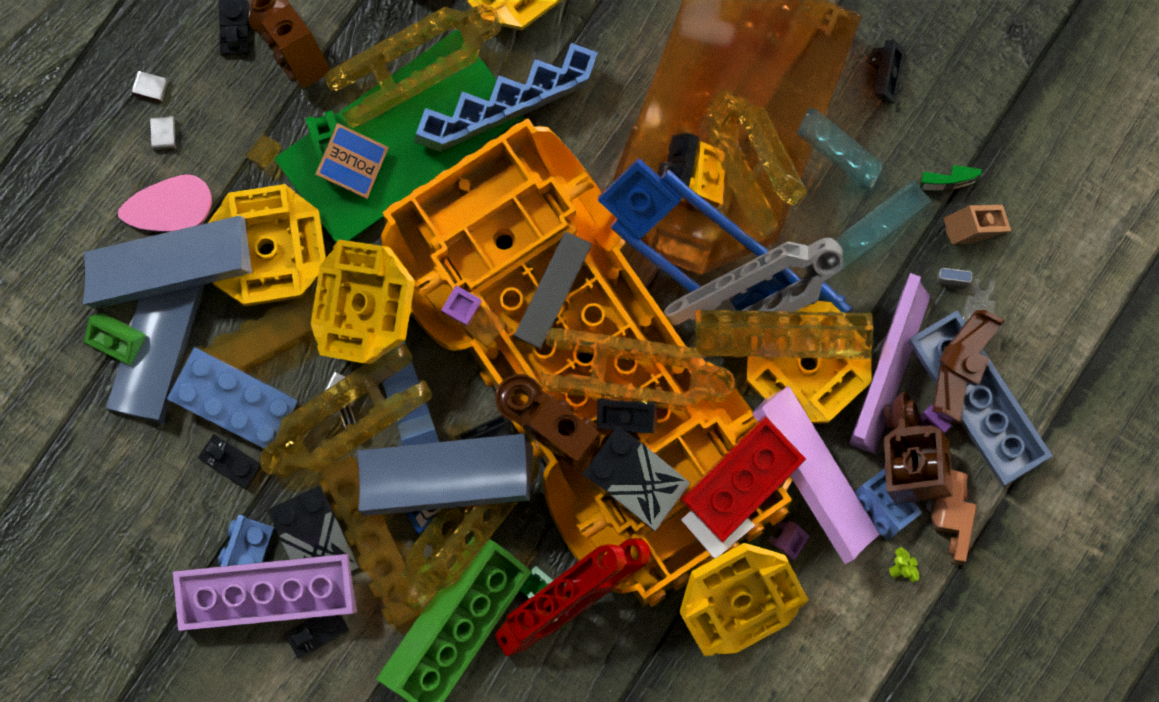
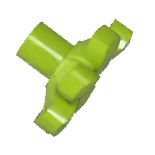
(904, 566)

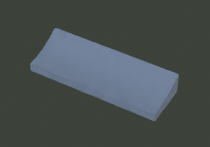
(166, 262)
(144, 385)
(989, 409)
(445, 474)

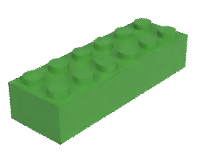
(454, 627)

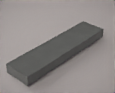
(552, 290)

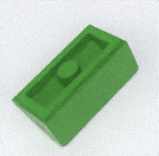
(114, 337)

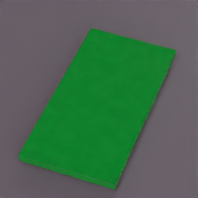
(406, 162)

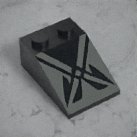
(635, 478)
(310, 527)

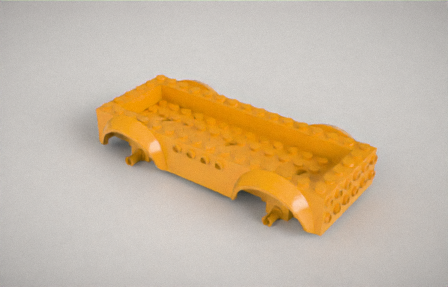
(533, 193)

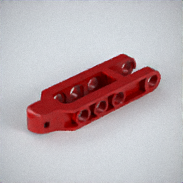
(586, 584)

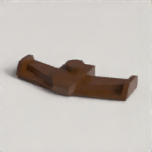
(963, 363)

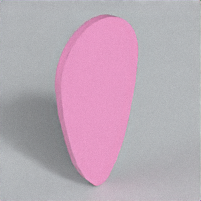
(168, 205)

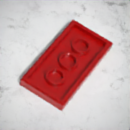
(743, 479)

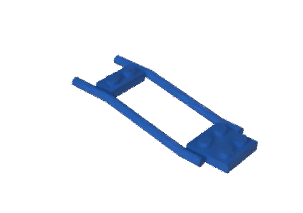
(643, 199)

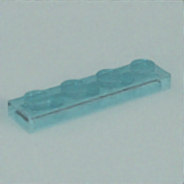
(840, 148)
(881, 222)

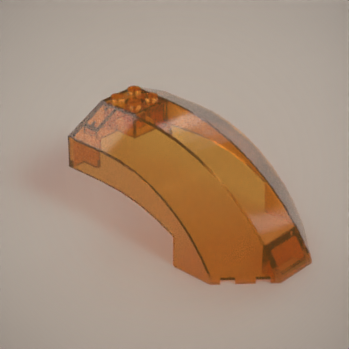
(767, 53)

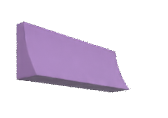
(890, 365)
(820, 478)
(264, 592)

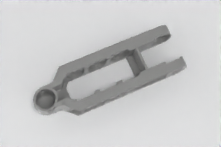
(816, 258)

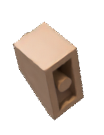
(976, 223)

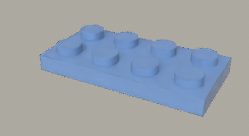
(231, 398)

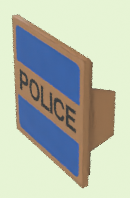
(351, 161)

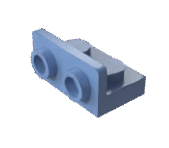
(884, 513)
(247, 542)

